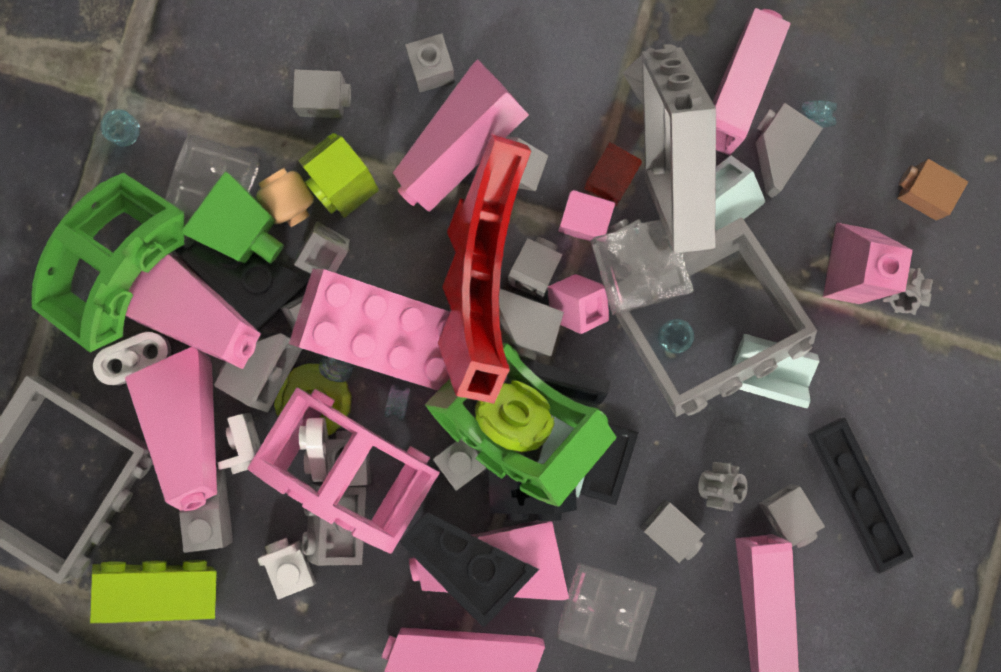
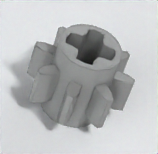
(916, 293)
(722, 486)

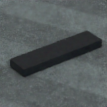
(860, 495)

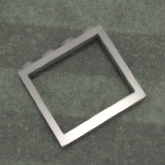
(679, 148)
(727, 241)
(13, 424)

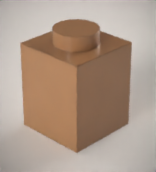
(931, 189)

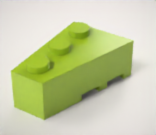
(338, 175)
(152, 591)

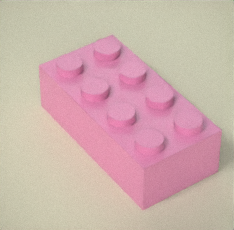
(371, 329)

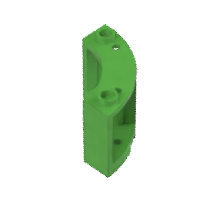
(73, 239)
(563, 469)

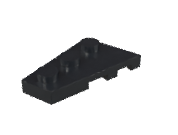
(251, 288)
(467, 567)

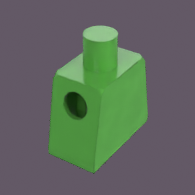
(233, 223)

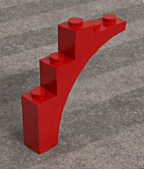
(478, 232)

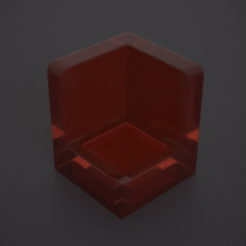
(613, 174)

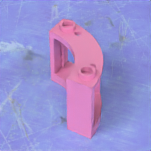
(397, 507)

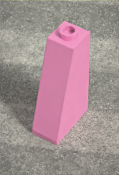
(747, 77)
(457, 137)
(865, 265)
(189, 310)
(178, 425)
(528, 542)
(768, 602)
(461, 652)

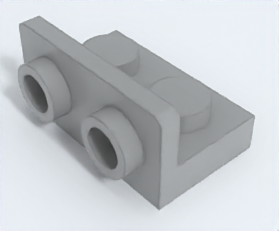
(329, 542)

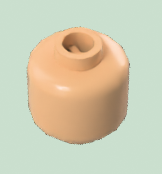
(285, 197)

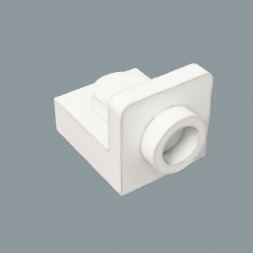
(244, 438)
(287, 567)

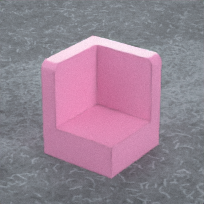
(586, 216)
(581, 301)

